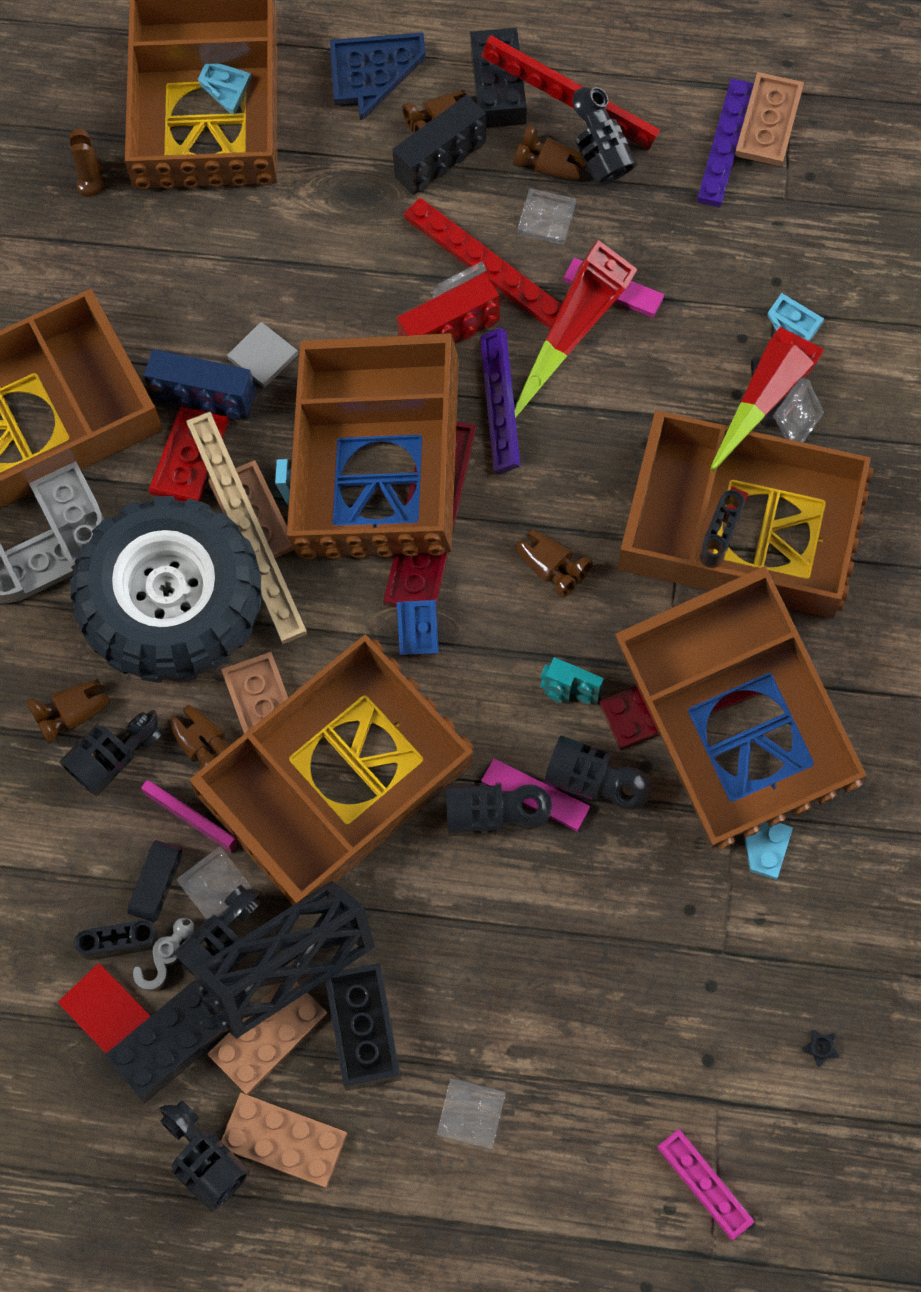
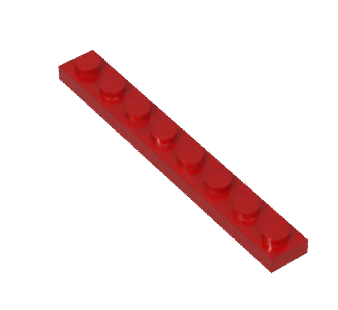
(562, 88)
(472, 252)

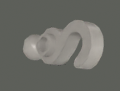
(163, 955)

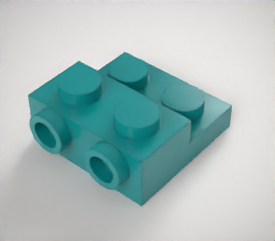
(564, 680)

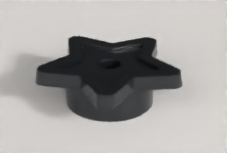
(824, 1040)

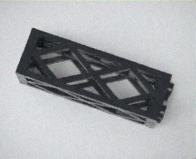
(341, 922)

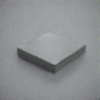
(263, 354)

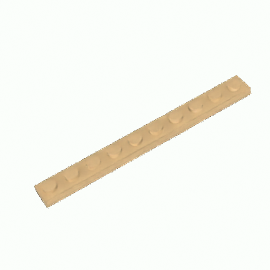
(239, 510)

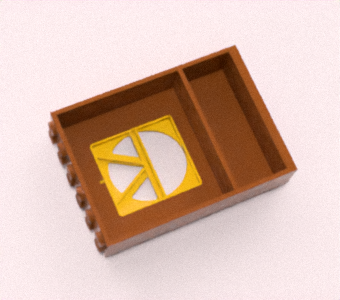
(165, 58)
(87, 380)
(680, 495)
(265, 782)

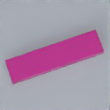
(634, 296)
(565, 808)
(189, 816)
(705, 1184)

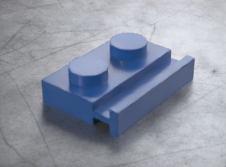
(417, 627)

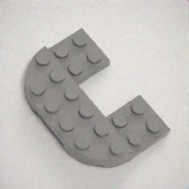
(51, 555)

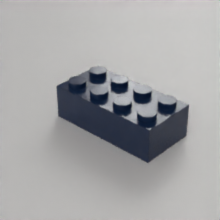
(200, 384)

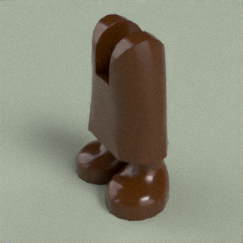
(431, 109)
(553, 158)
(86, 164)
(548, 557)
(72, 707)
(199, 738)

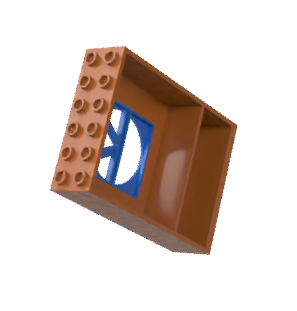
(363, 395)
(728, 644)

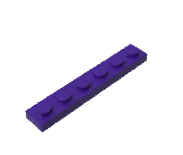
(725, 143)
(500, 401)

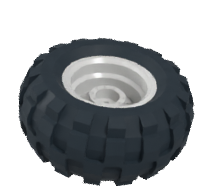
(154, 536)

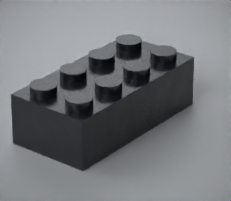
(496, 89)
(439, 145)
(363, 1027)
(165, 1044)

